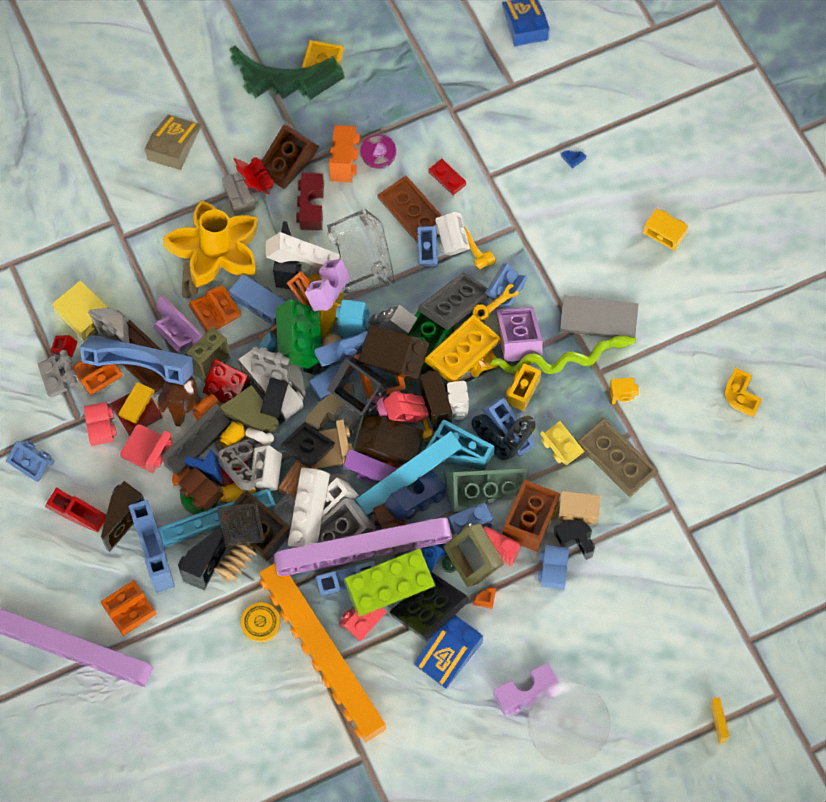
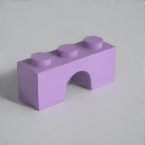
(325, 291)
(512, 699)

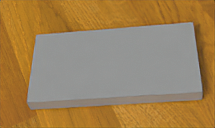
(598, 317)

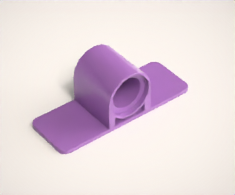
(366, 467)

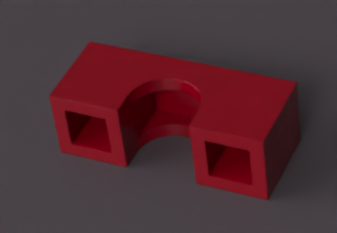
(310, 215)

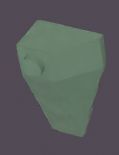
(475, 487)

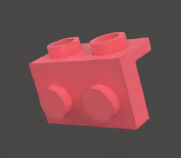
(360, 626)

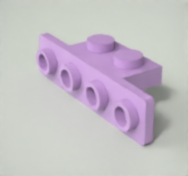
(175, 326)

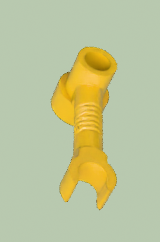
(482, 260)
(489, 308)

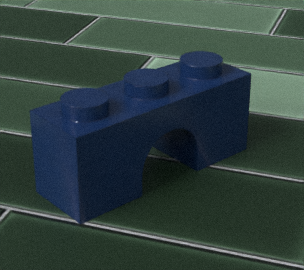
(406, 504)

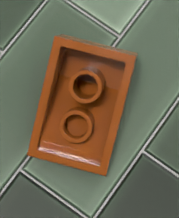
(531, 515)

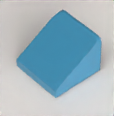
(269, 342)

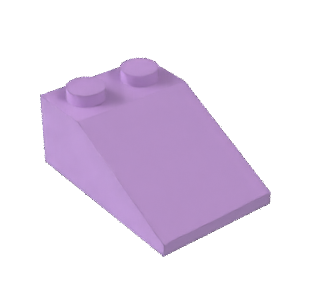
(519, 333)

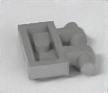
(270, 364)
(52, 375)

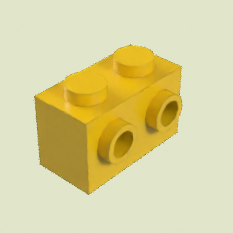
(665, 229)
(523, 387)

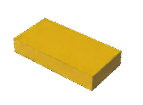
(136, 402)
(719, 720)

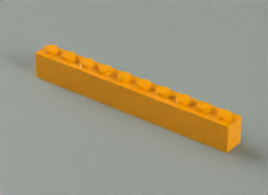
(324, 654)

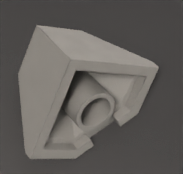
(110, 324)

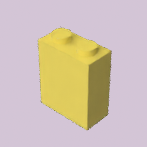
(74, 308)

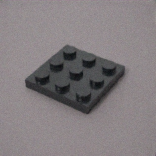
(430, 609)

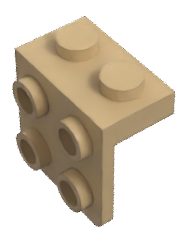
(338, 453)

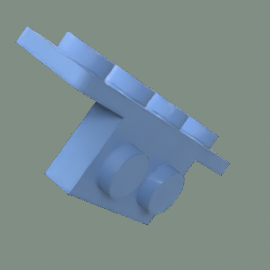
(340, 349)

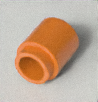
(204, 405)

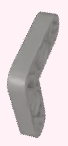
(237, 461)

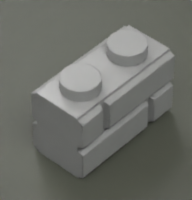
(239, 194)

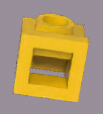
(623, 389)

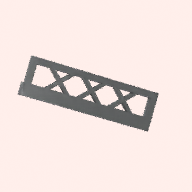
(196, 439)

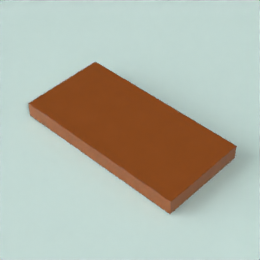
(409, 206)

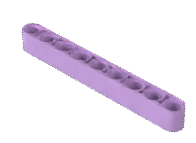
(362, 546)
(74, 648)

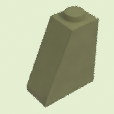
(246, 410)

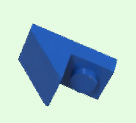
(208, 466)

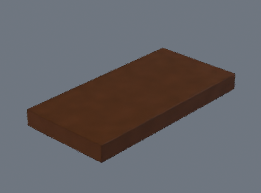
(143, 375)

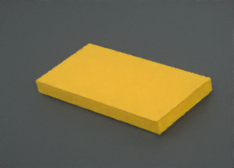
(462, 349)

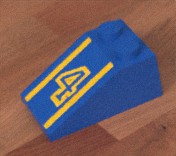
(526, 21)
(449, 651)

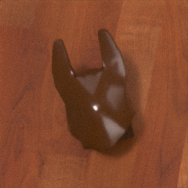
(178, 399)

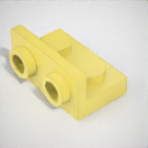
(562, 443)

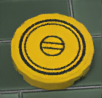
(260, 622)

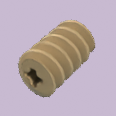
(234, 562)

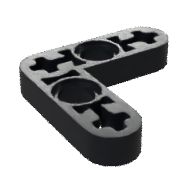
(505, 440)

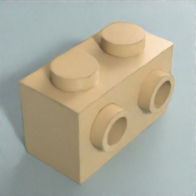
(579, 507)

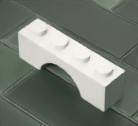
(287, 248)

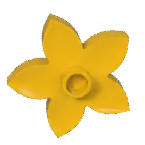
(214, 243)

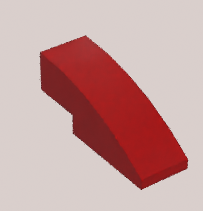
(75, 510)

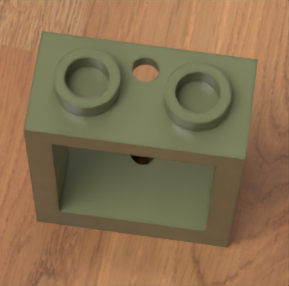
(203, 357)
(485, 547)

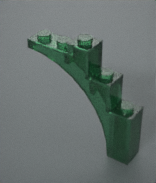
(283, 82)

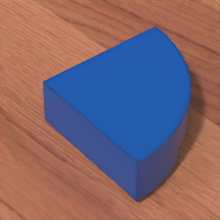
(573, 158)

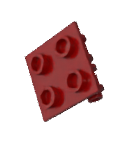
(255, 175)
(224, 381)

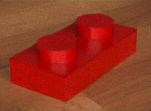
(447, 177)

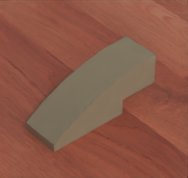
(326, 409)

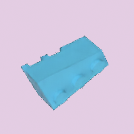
(352, 318)
(474, 451)

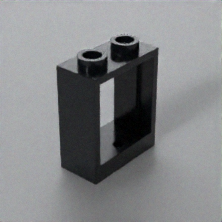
(342, 376)

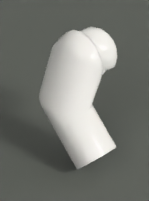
(260, 436)

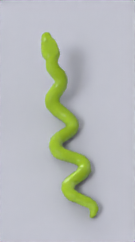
(617, 342)

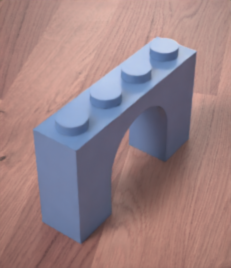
(152, 546)

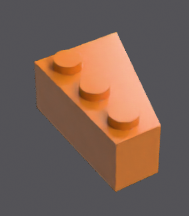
(343, 153)

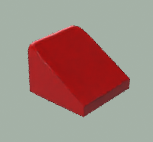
(64, 342)

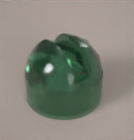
(447, 567)

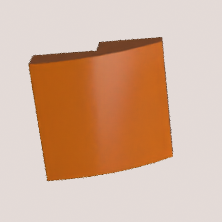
(215, 309)
(96, 377)
(128, 607)

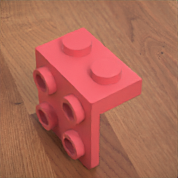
(146, 448)

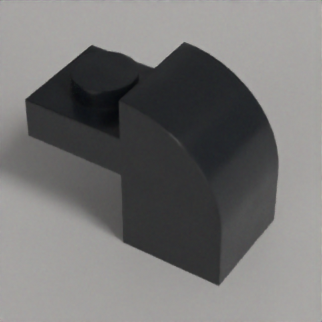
(573, 533)

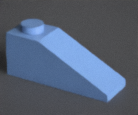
(504, 418)

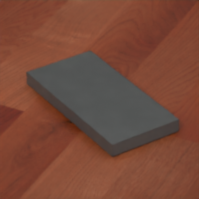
(454, 301)

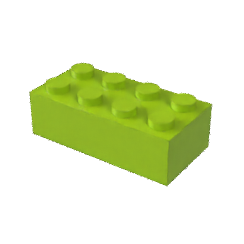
(389, 582)

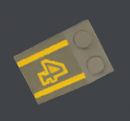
(172, 141)

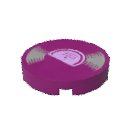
(378, 151)

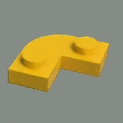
(738, 397)

